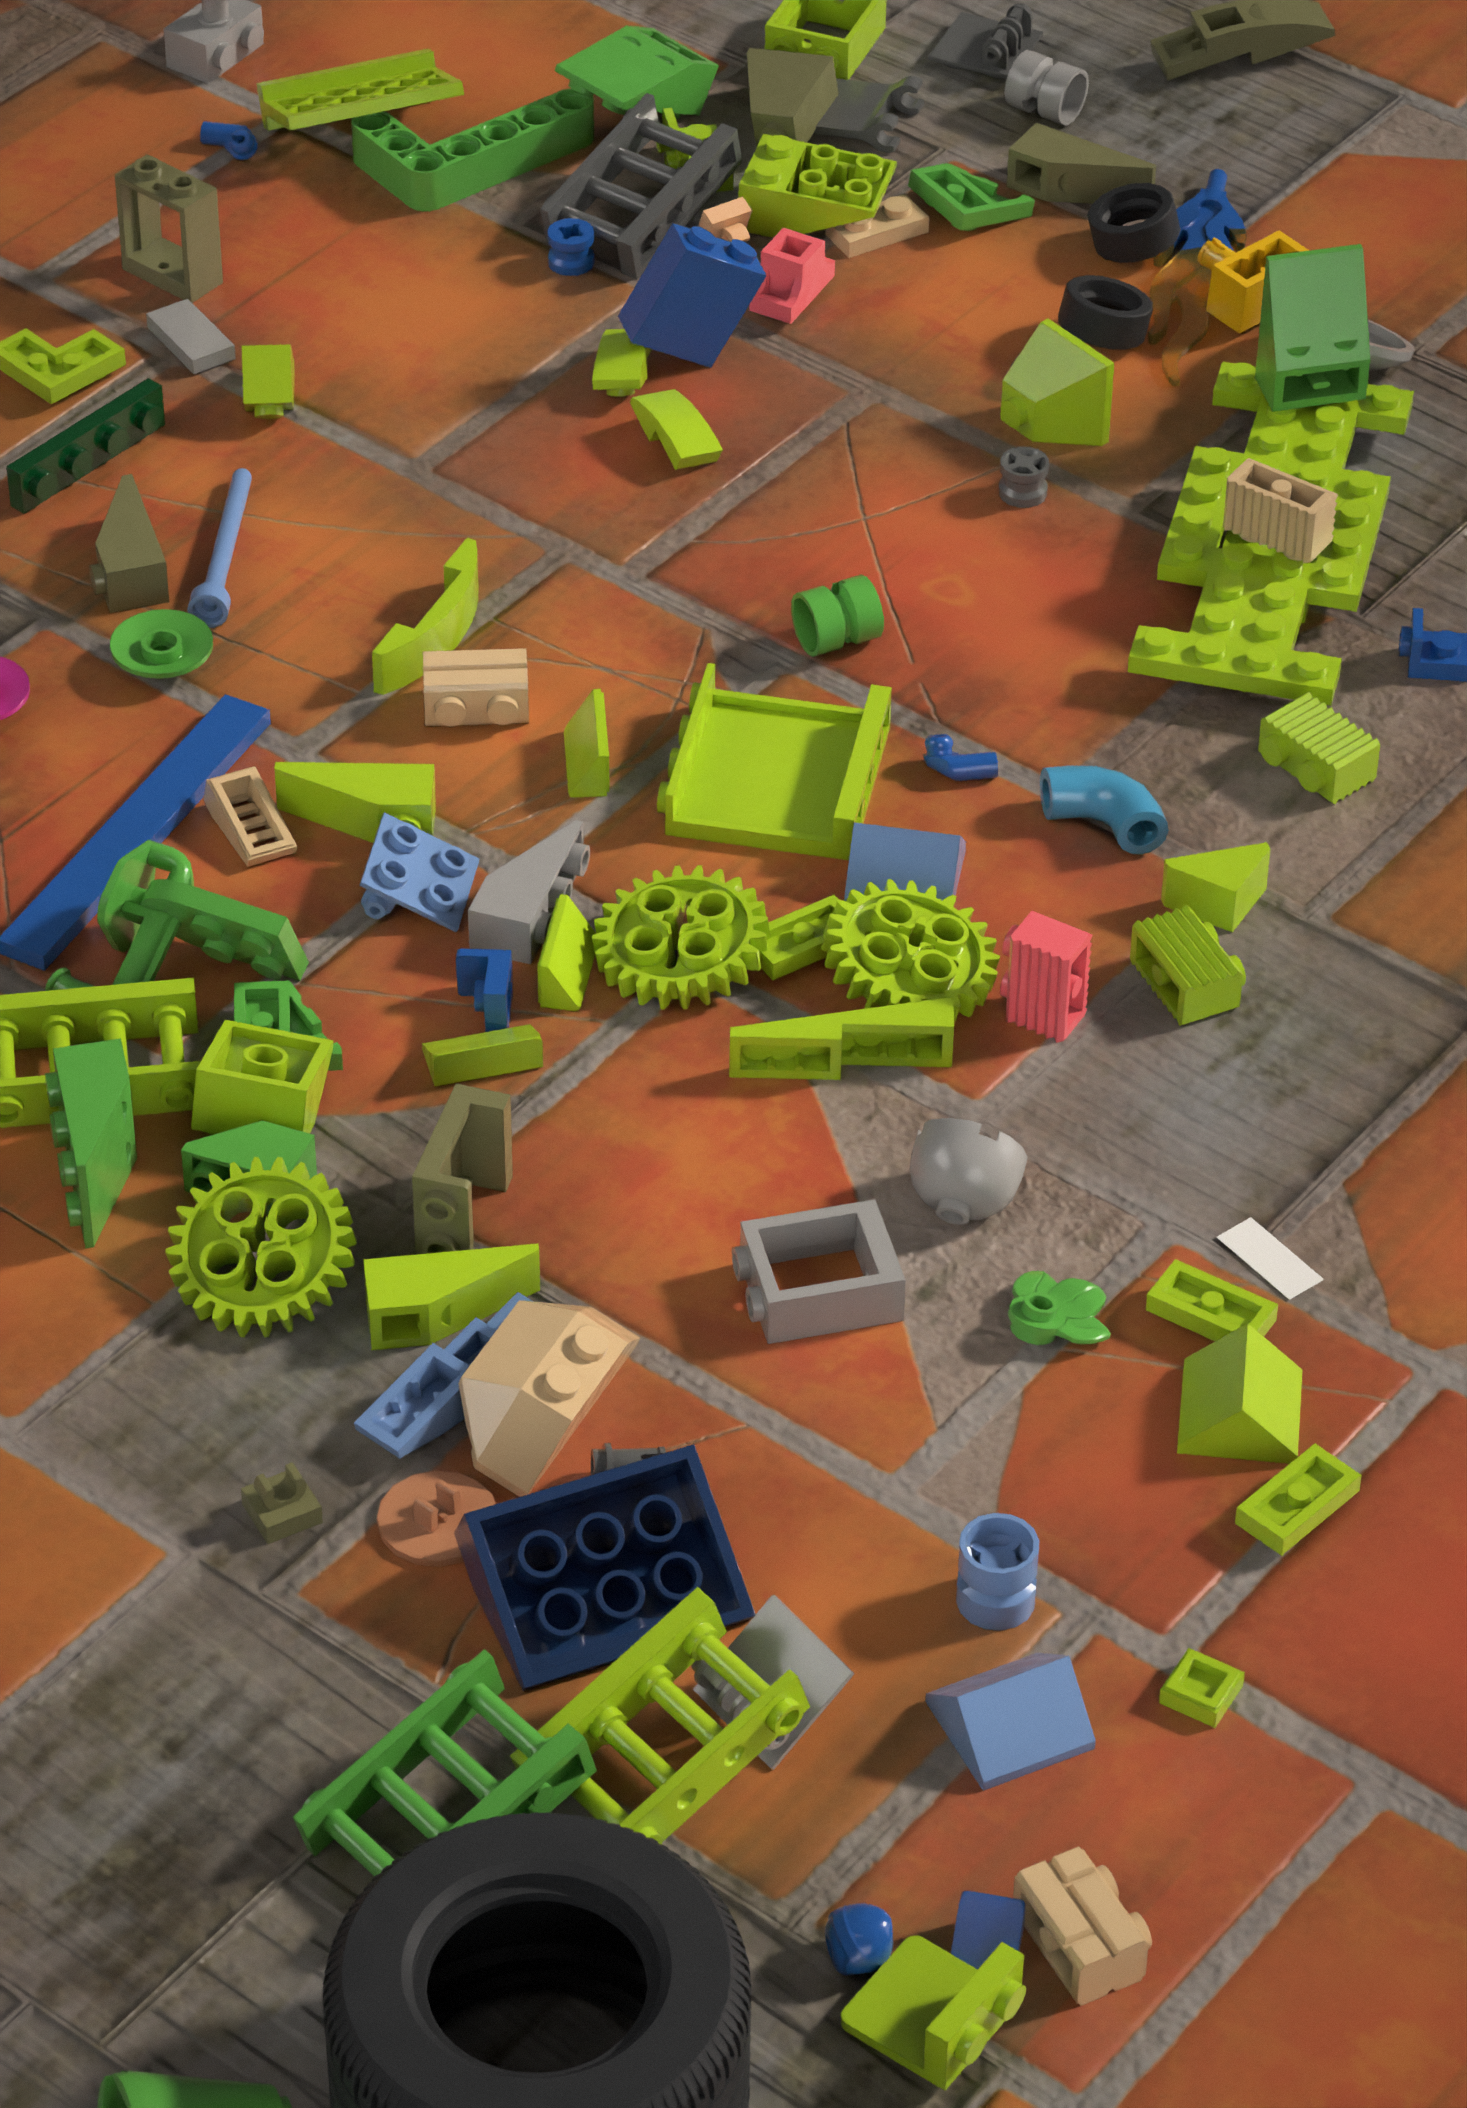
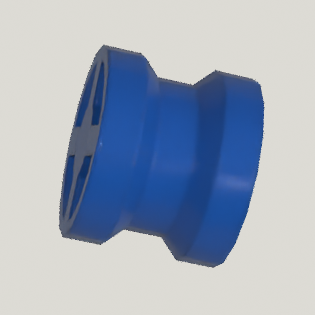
(570, 247)

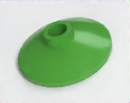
(161, 643)

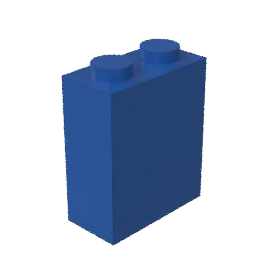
(692, 294)

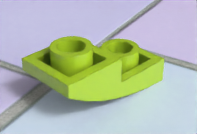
(619, 364)
(678, 426)

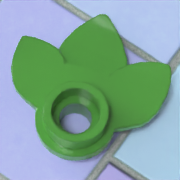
(1055, 1309)

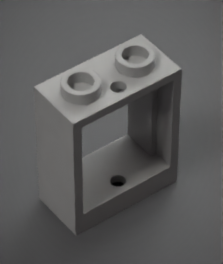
(828, 1306)

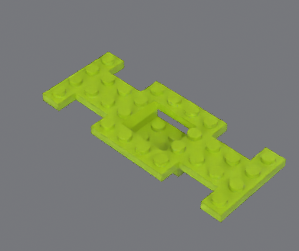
(1253, 593)

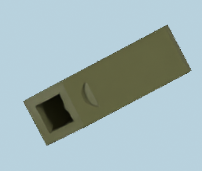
(1070, 168)

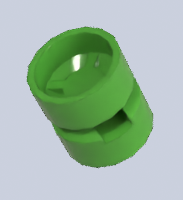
(837, 615)

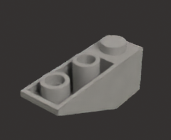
(520, 896)

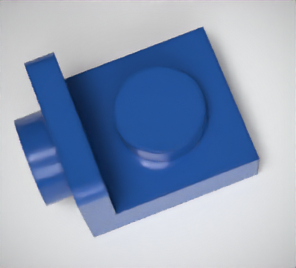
(1433, 653)
(489, 979)

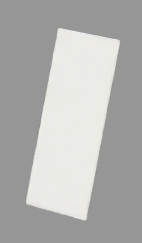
(1270, 1258)

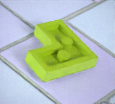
(61, 370)

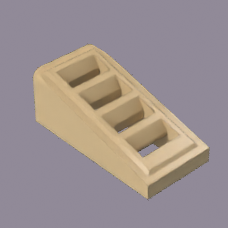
(248, 786)

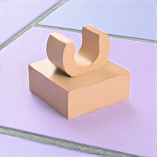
(728, 220)

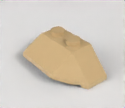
(537, 1387)

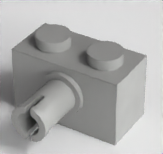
(213, 37)

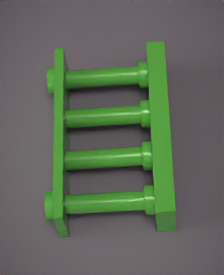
(539, 1785)

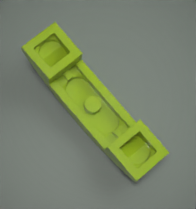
(400, 653)

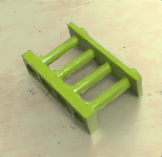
(97, 1015)
(647, 1676)

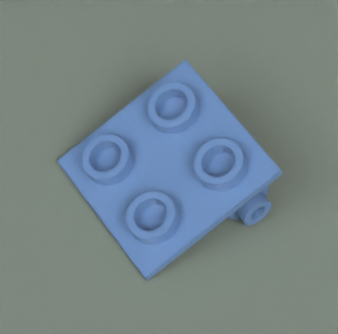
(417, 874)

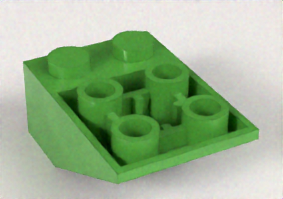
(638, 63)
(1314, 329)
(94, 1128)

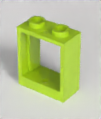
(862, 17)

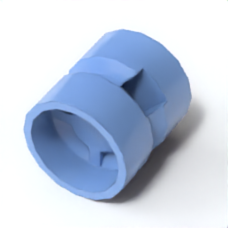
(997, 1571)

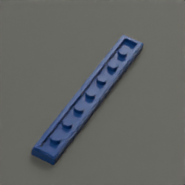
(147, 814)

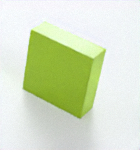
(1201, 1687)

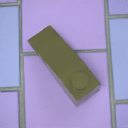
(128, 555)

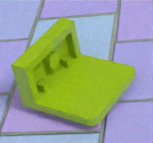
(935, 2008)

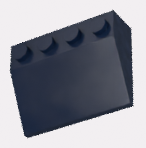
(599, 1563)

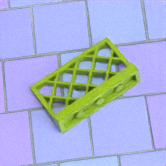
(354, 90)

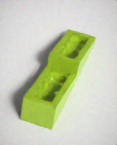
(819, 1044)

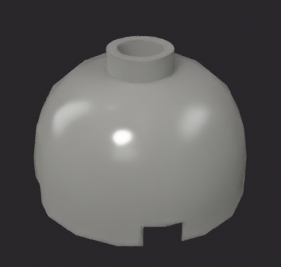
(963, 1171)

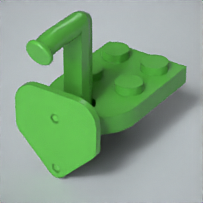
(150, 913)

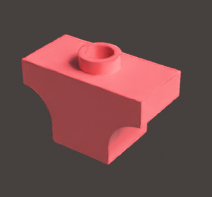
(794, 273)

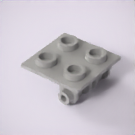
(770, 1647)

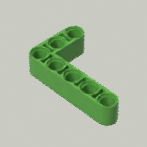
(473, 159)

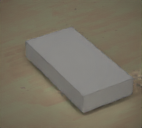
(190, 336)

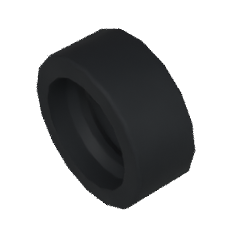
(1139, 240)
(1105, 312)

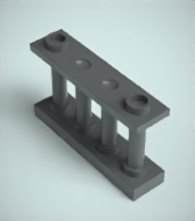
(677, 203)

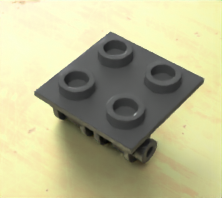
(986, 43)

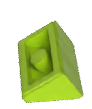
(588, 749)
(565, 958)
(484, 1054)

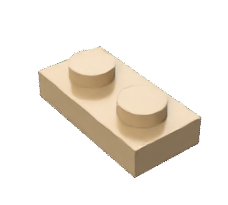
(894, 221)

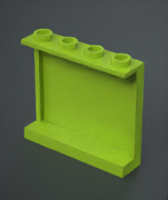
(773, 770)

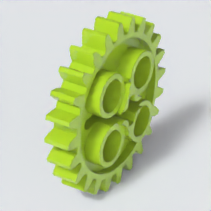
(716, 946)
(909, 948)
(212, 1241)

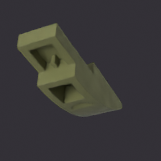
(1241, 27)

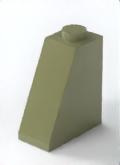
(789, 92)

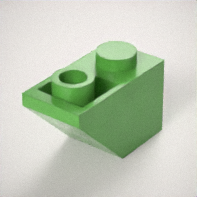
(241, 1146)

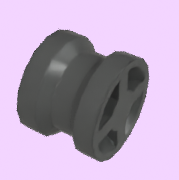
(1023, 477)

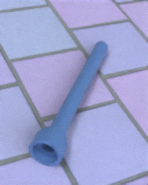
(210, 599)

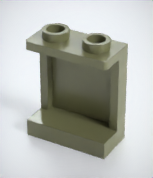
(465, 1150)

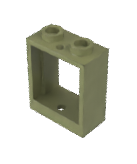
(189, 269)

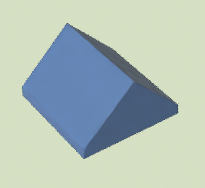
(903, 856)
(1015, 1718)

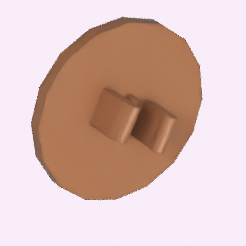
(423, 1512)

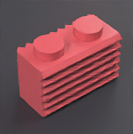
(1046, 975)

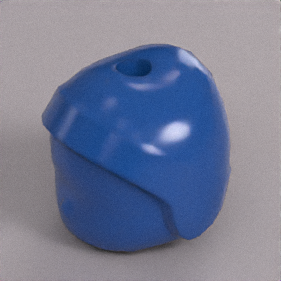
(859, 1938)

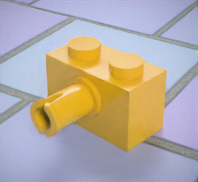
(1239, 278)

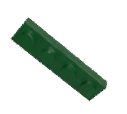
(85, 445)

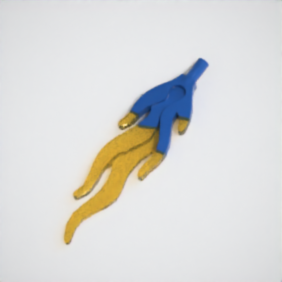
(1183, 278)

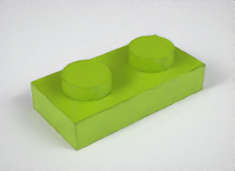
(797, 938)
(1207, 1303)
(1298, 1499)

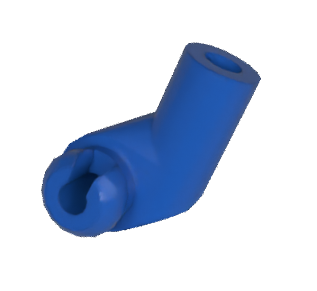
(235, 138)
(956, 765)

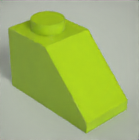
(268, 380)

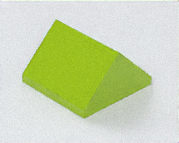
(1240, 1400)

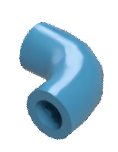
(1105, 797)

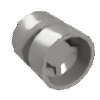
(1046, 88)

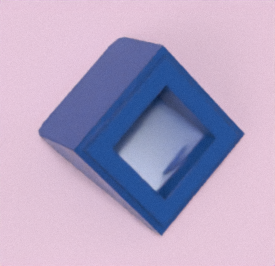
(984, 1923)

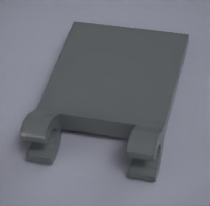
(864, 109)

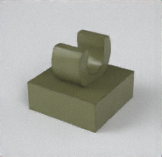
(281, 1504)

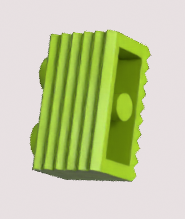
(1319, 748)
(1186, 965)

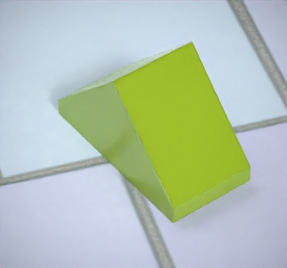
(1217, 883)

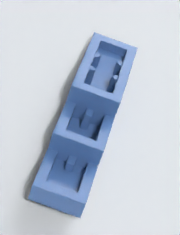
(427, 1395)

